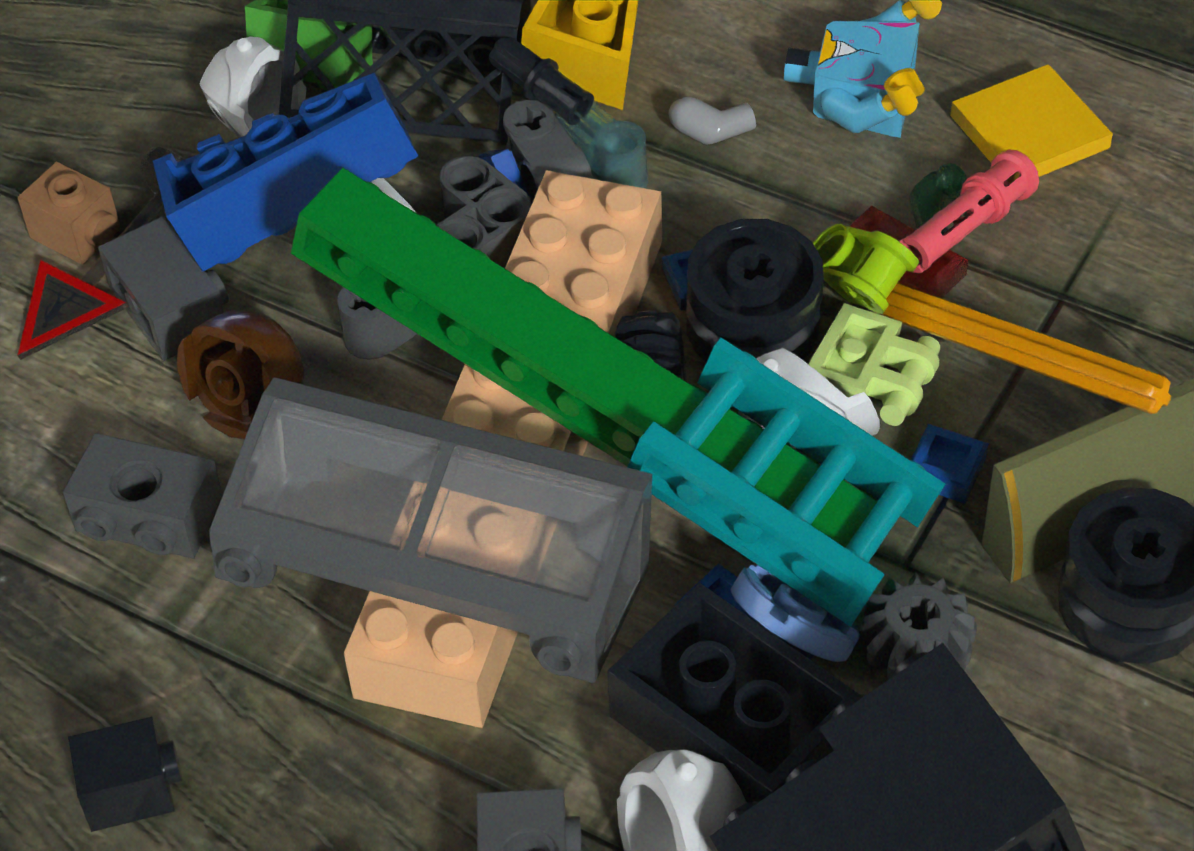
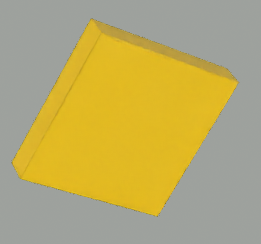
(1034, 116)

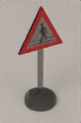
(67, 304)

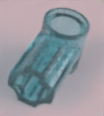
(612, 147)

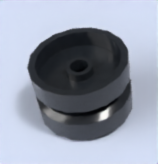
(754, 288)
(1131, 575)

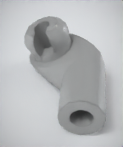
(709, 124)

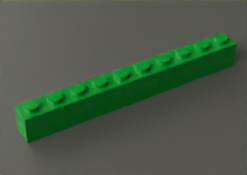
(529, 339)

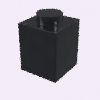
(124, 773)

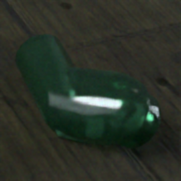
(936, 192)

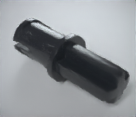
(541, 79)

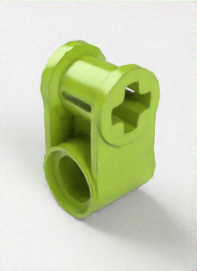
(863, 264)

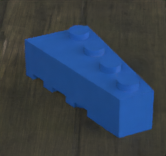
(263, 180)

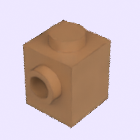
(69, 212)

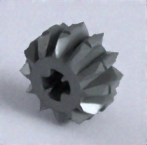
(915, 621)

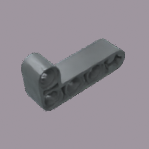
(479, 210)

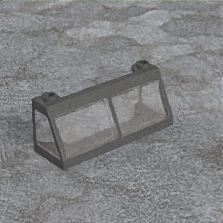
(438, 520)

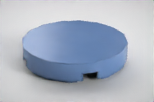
(793, 615)

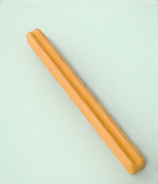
(1030, 349)

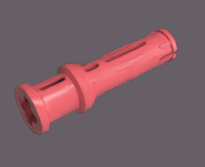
(930, 244)

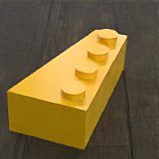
(587, 41)

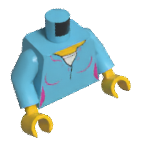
(866, 69)

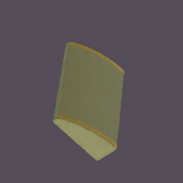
(1045, 487)

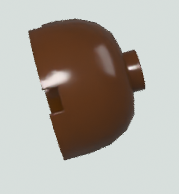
(231, 365)

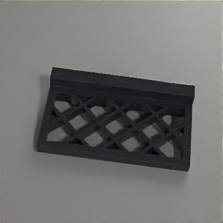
(443, 17)

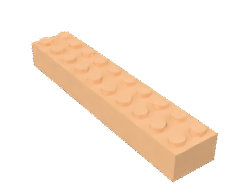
(592, 253)

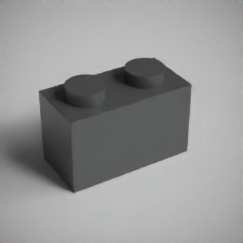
(161, 284)

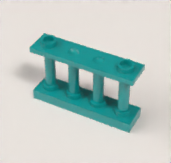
(757, 525)

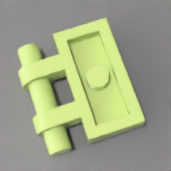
(860, 347)

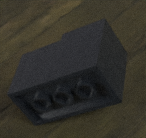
(911, 771)

